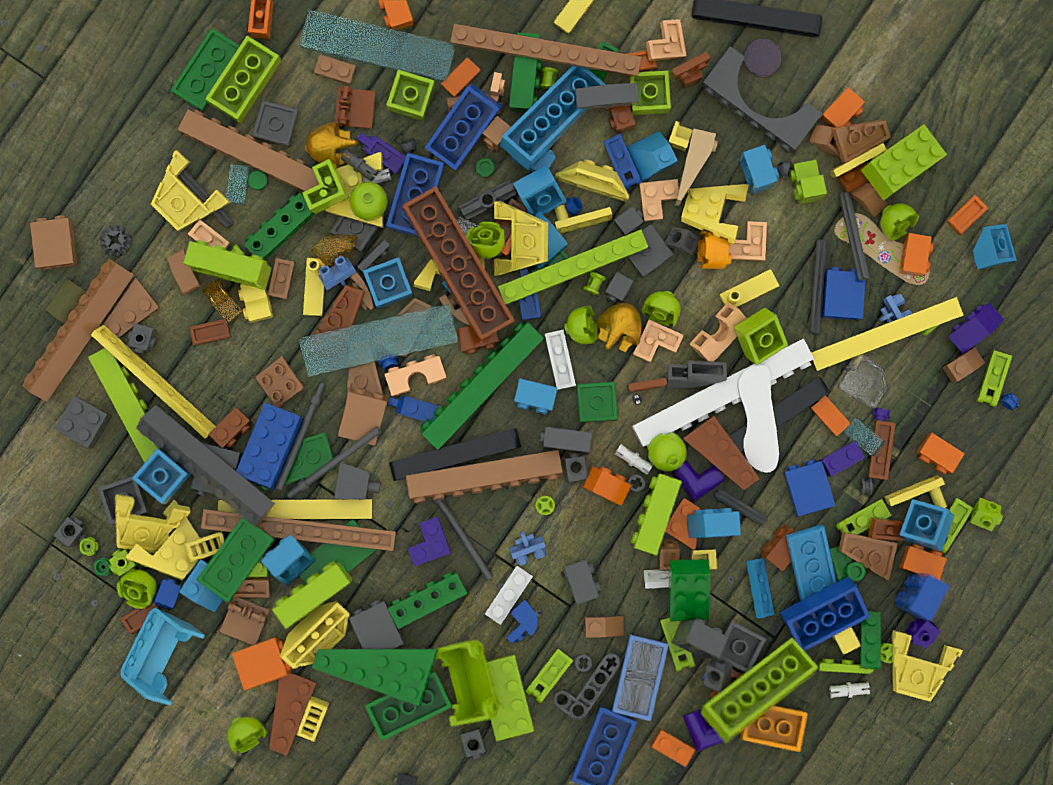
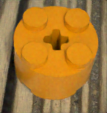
(713, 251)

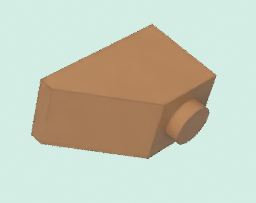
(824, 140)
(963, 365)
(604, 626)

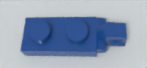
(529, 305)
(413, 408)

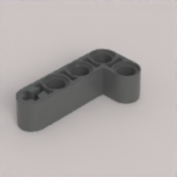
(589, 684)

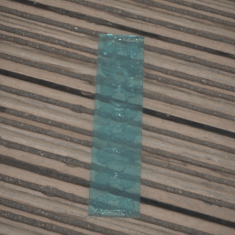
(377, 45)
(378, 340)

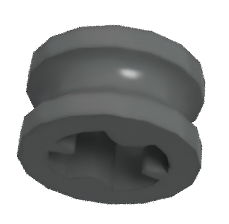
(866, 486)
(638, 488)
(577, 662)

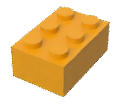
(778, 728)

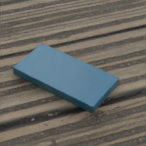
(811, 560)

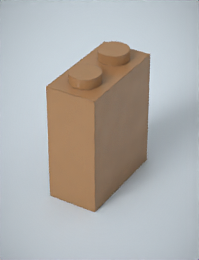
(53, 243)
(362, 414)

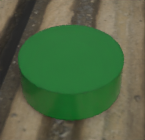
(485, 167)
(257, 180)
(855, 571)

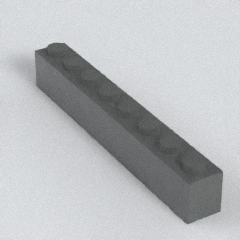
(205, 465)

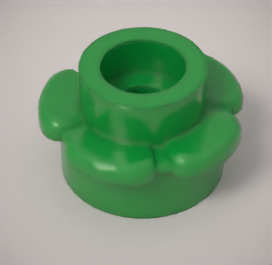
(98, 566)

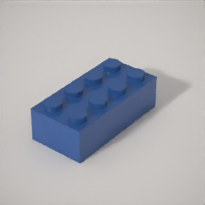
(463, 126)
(416, 178)
(269, 446)
(921, 596)
(825, 613)
(603, 748)

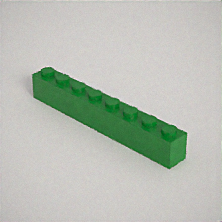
(480, 385)

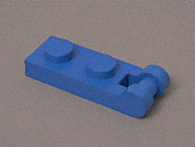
(622, 160)

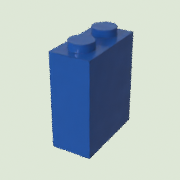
(843, 295)
(808, 487)

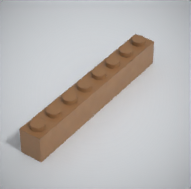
(247, 151)
(77, 330)
(483, 476)

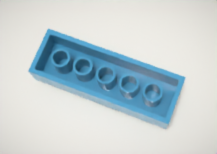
(548, 118)

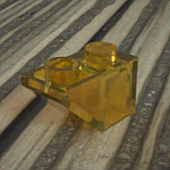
(333, 246)
(222, 301)

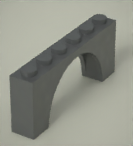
(723, 84)

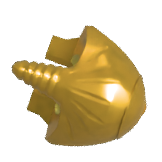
(324, 142)
(620, 320)

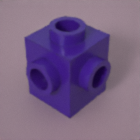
(923, 632)

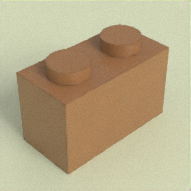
(493, 134)

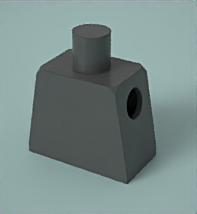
(354, 483)

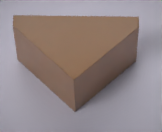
(868, 199)

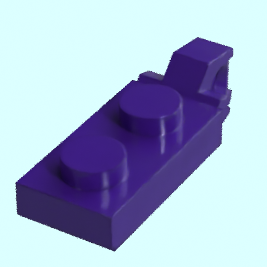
(391, 158)

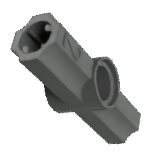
(476, 206)

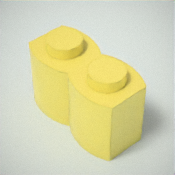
(256, 303)

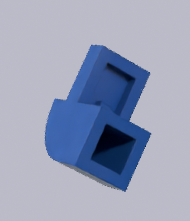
(528, 621)

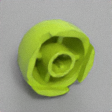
(368, 201)
(897, 219)
(486, 239)
(662, 308)
(581, 326)
(667, 451)
(137, 588)
(245, 733)

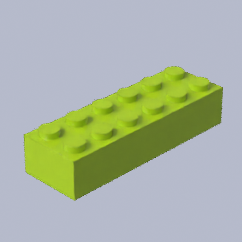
(759, 690)

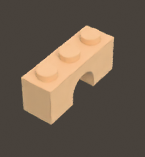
(711, 346)
(399, 378)

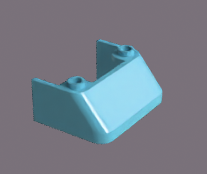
(152, 652)

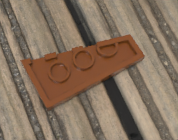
(343, 311)
(718, 447)
(291, 703)

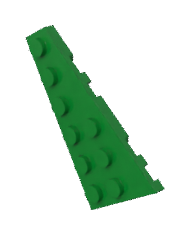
(388, 671)

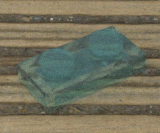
(237, 184)
(864, 436)

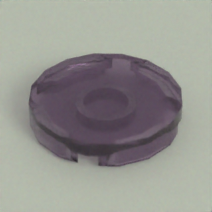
(762, 57)

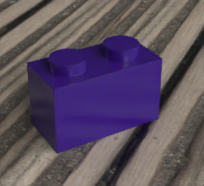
(842, 458)

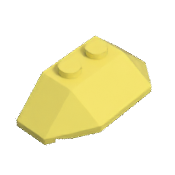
(594, 178)
(318, 630)

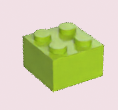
(652, 93)
(411, 95)
(760, 336)

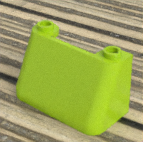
(470, 682)

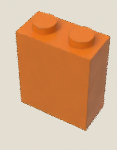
(261, 663)

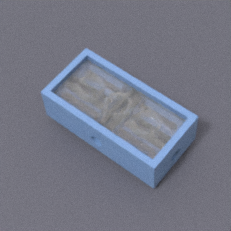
(640, 677)

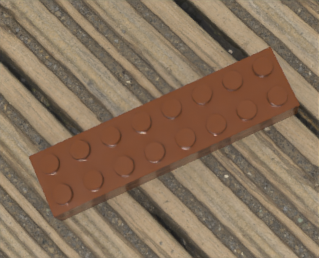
(457, 263)

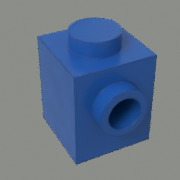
(166, 593)

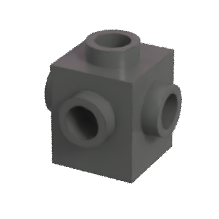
(139, 332)

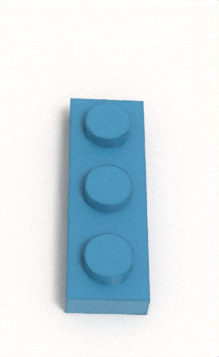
(760, 588)

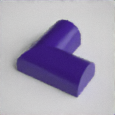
(698, 485)
(701, 734)

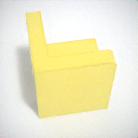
(680, 137)
(705, 554)
(847, 640)

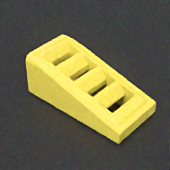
(220, 540)
(318, 703)

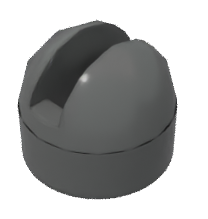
(408, 144)
(783, 168)

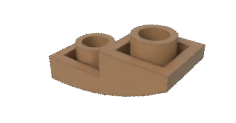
(185, 277)
(367, 301)
(458, 314)

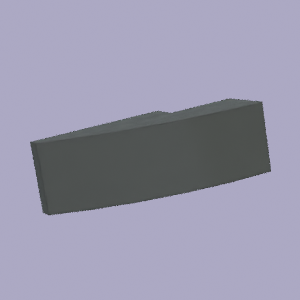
(606, 96)
(696, 374)

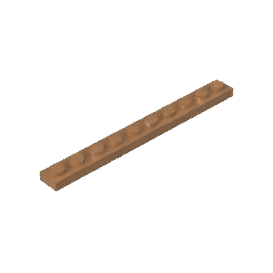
(546, 50)
(305, 530)

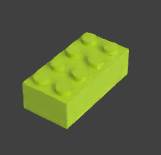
(243, 79)
(903, 162)
(227, 265)
(656, 514)
(313, 594)
(513, 712)

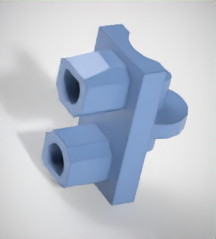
(336, 274)
(892, 304)
(527, 545)

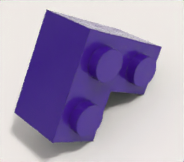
(977, 326)
(435, 545)

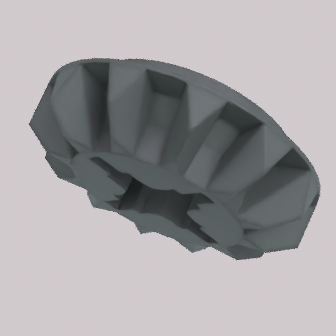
(115, 249)

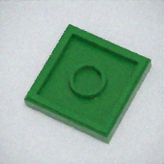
(597, 402)

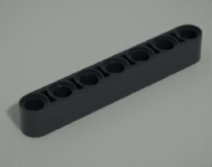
(757, 17)
(790, 406)
(455, 454)

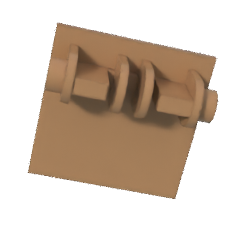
(279, 382)
(244, 620)

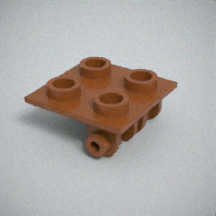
(354, 107)

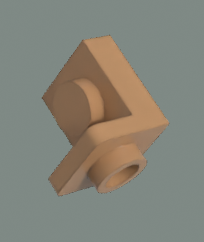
(668, 551)

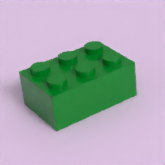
(689, 589)

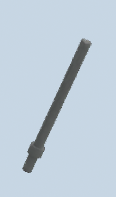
(315, 402)
(304, 484)
(464, 539)

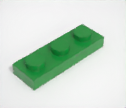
(870, 641)

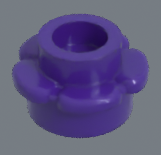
(881, 414)

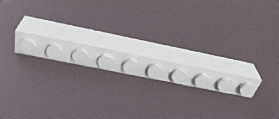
(718, 395)

